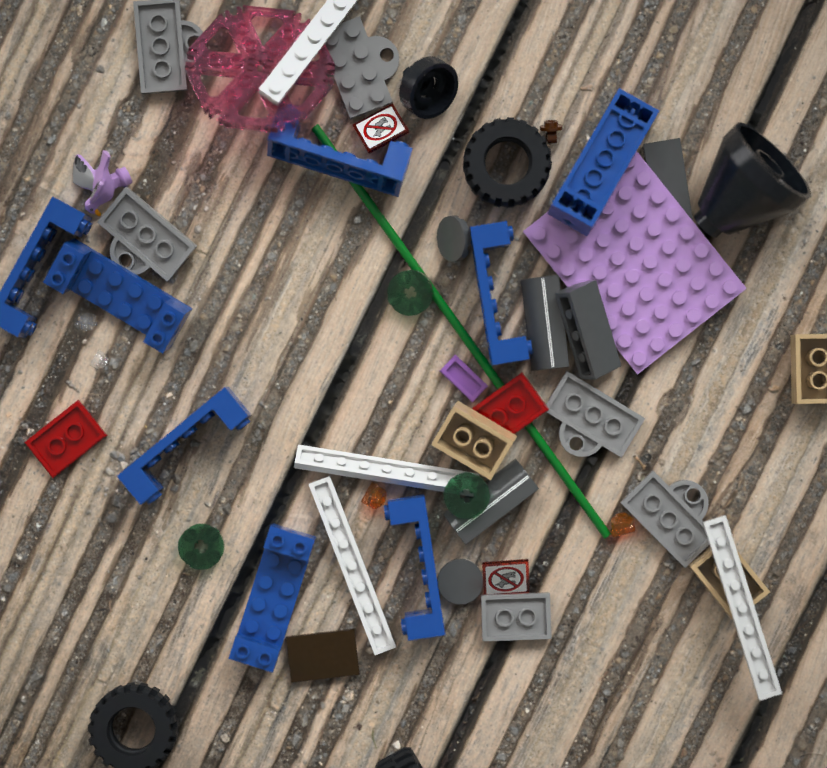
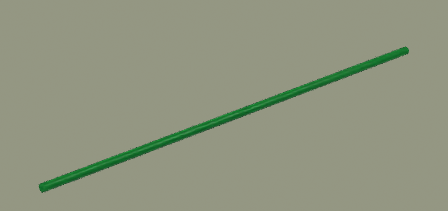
(470, 344)

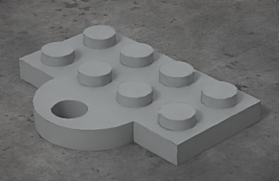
(162, 45)
(359, 67)
(144, 237)
(591, 417)
(670, 515)

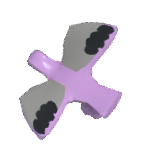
(99, 181)

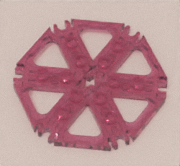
(245, 74)

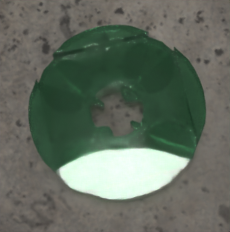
(405, 280)
(456, 505)
(192, 556)

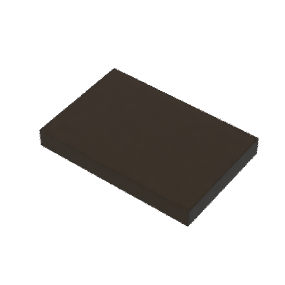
(322, 655)

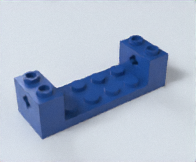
(602, 162)
(345, 166)
(56, 214)
(485, 238)
(118, 293)
(139, 478)
(272, 597)
(424, 622)

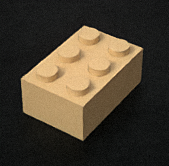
(809, 368)
(474, 440)
(706, 571)

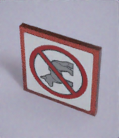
(381, 128)
(506, 577)

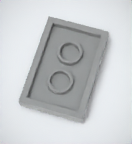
(516, 616)

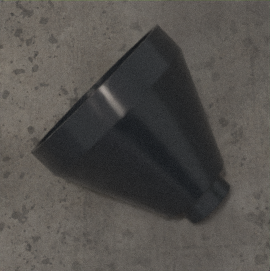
(748, 184)

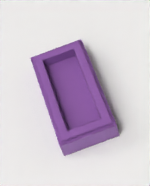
(463, 378)

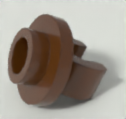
(551, 127)

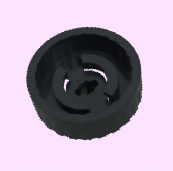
(419, 81)

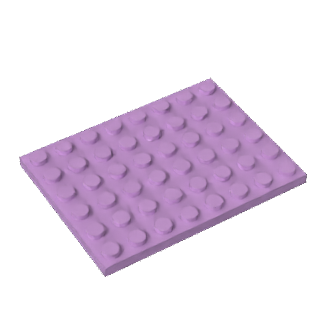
(648, 262)

